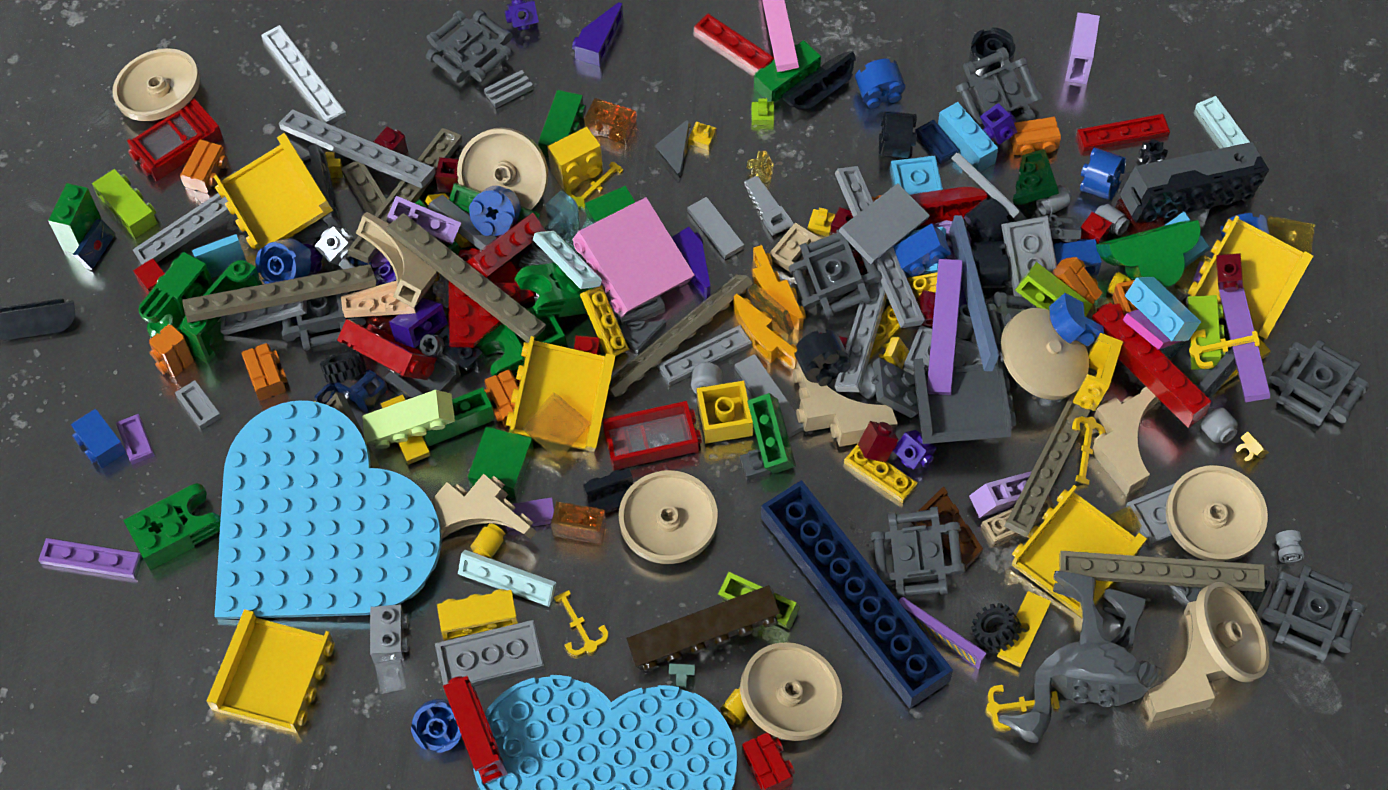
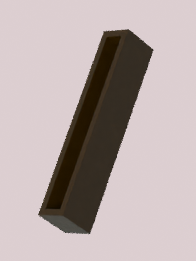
(704, 628)

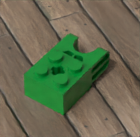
(182, 281)
(555, 290)
(510, 344)
(170, 528)

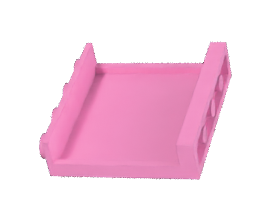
(633, 256)

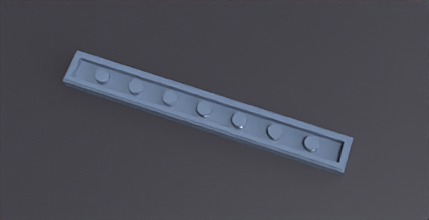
(974, 294)

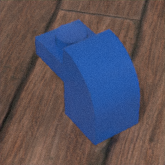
(1070, 321)

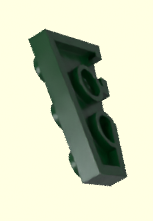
(1035, 179)

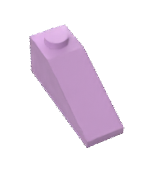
(436, 224)
(999, 494)

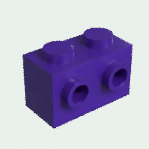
(411, 328)

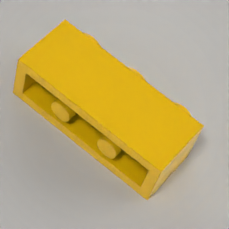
(476, 614)

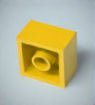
(575, 158)
(724, 412)

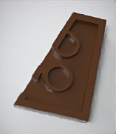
(949, 513)

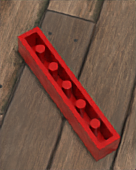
(1154, 368)

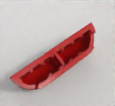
(946, 203)

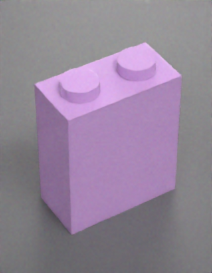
(1082, 48)

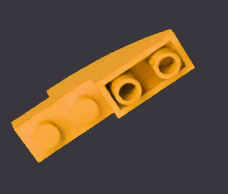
(779, 290)
(759, 330)

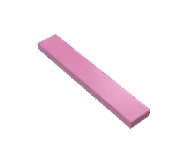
(780, 35)

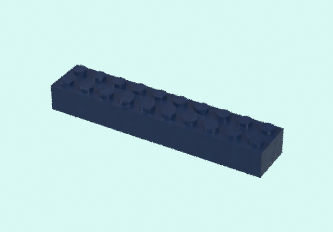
(856, 594)

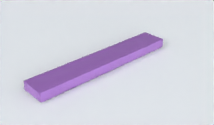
(944, 327)
(1246, 355)

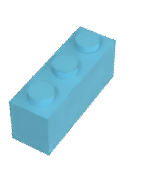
(968, 137)
(1162, 308)

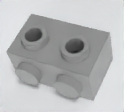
(387, 631)

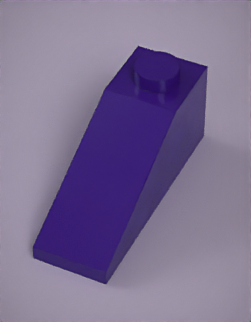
(597, 36)
(691, 247)

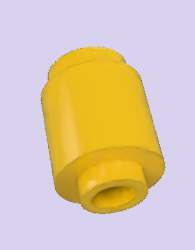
(488, 541)
(733, 708)

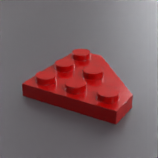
(468, 319)

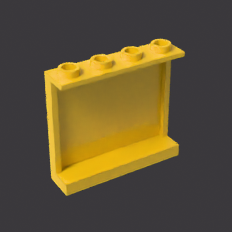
(273, 196)
(1268, 272)
(573, 375)
(1076, 528)
(270, 673)

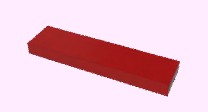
(733, 43)
(1123, 132)

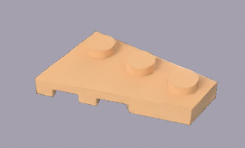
(374, 302)

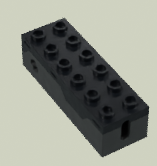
(1193, 182)

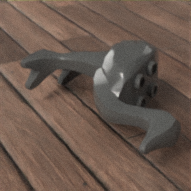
(1093, 666)

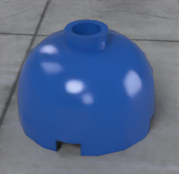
(435, 726)

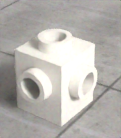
(334, 244)

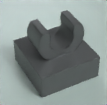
(753, 464)

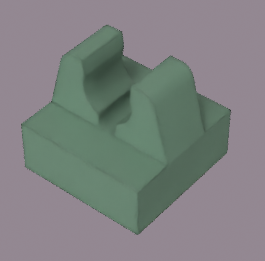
(681, 672)

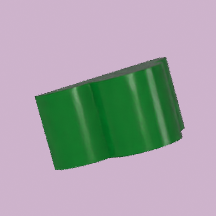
(1153, 252)

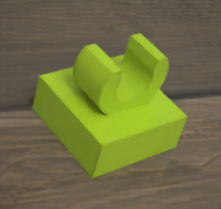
(762, 112)

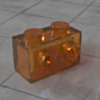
(610, 121)
(578, 522)

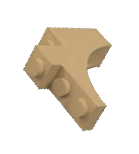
(412, 273)
(846, 418)
(1118, 447)
(481, 505)
(1190, 685)

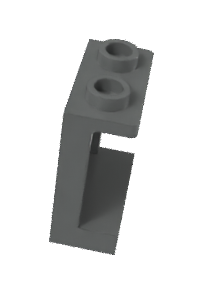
(444, 374)

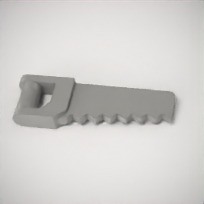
(768, 207)

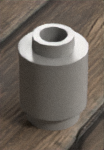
(1055, 202)
(1119, 220)

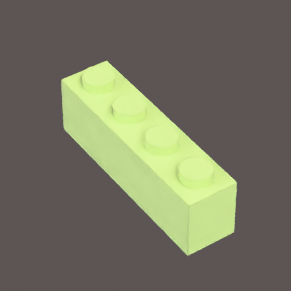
(408, 419)

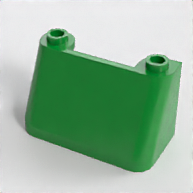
(237, 276)

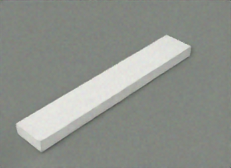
(303, 75)

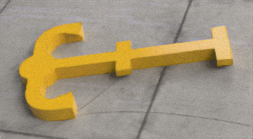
(595, 185)
(1197, 350)
(1090, 424)
(590, 645)
(993, 707)

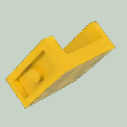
(1102, 358)

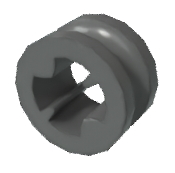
(427, 349)

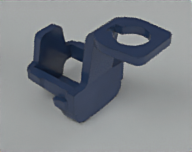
(357, 392)

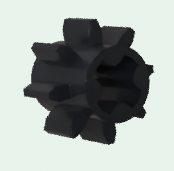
(1152, 152)

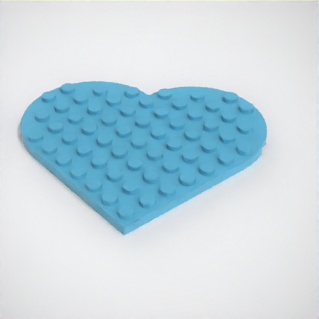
(313, 522)
(574, 738)

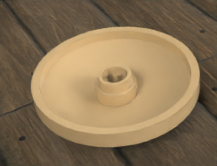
(156, 84)
(505, 160)
(1041, 357)
(1216, 513)
(668, 517)
(1232, 632)
(791, 691)

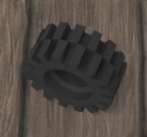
(343, 366)
(1004, 635)

